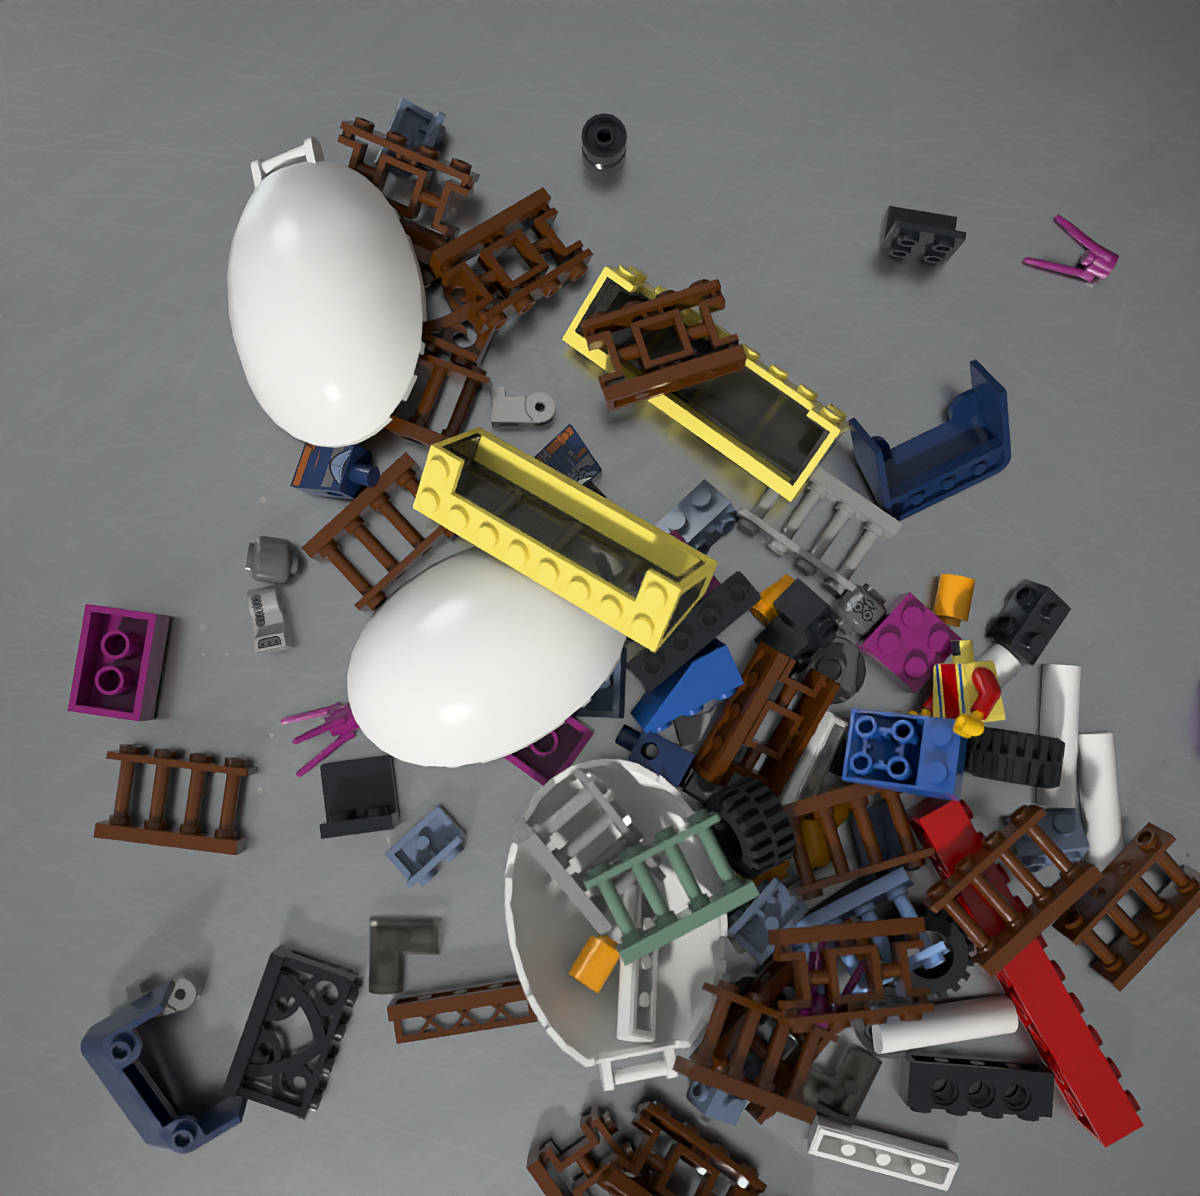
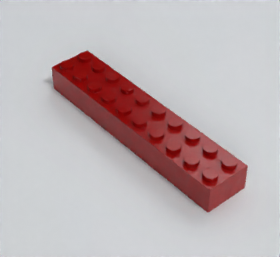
(1033, 983)

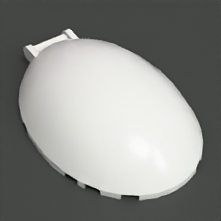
(324, 299)
(474, 663)
(550, 930)

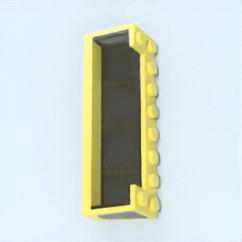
(747, 415)
(563, 535)

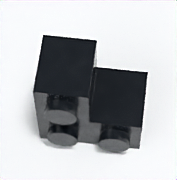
(801, 625)

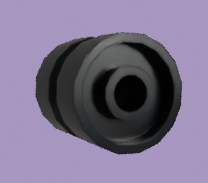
(604, 144)

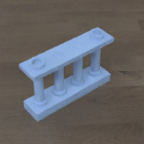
(862, 904)

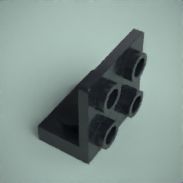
(920, 234)
(358, 796)

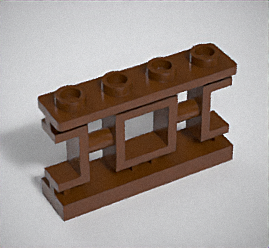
(409, 159)
(497, 237)
(673, 370)
(746, 712)
(848, 941)
(692, 1149)
(551, 1182)

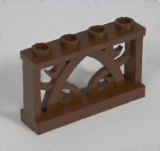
(452, 322)

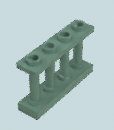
(668, 924)

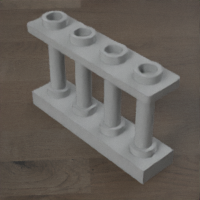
(849, 505)
(558, 860)

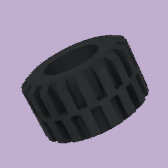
(1016, 758)
(751, 828)
(956, 961)

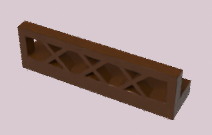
(462, 1001)

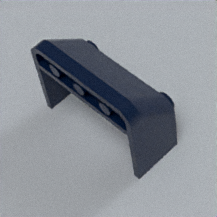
(943, 459)
(113, 1054)

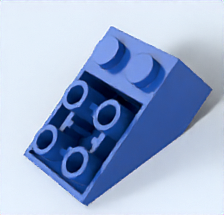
(698, 681)
(905, 753)

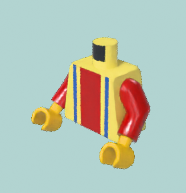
(965, 692)

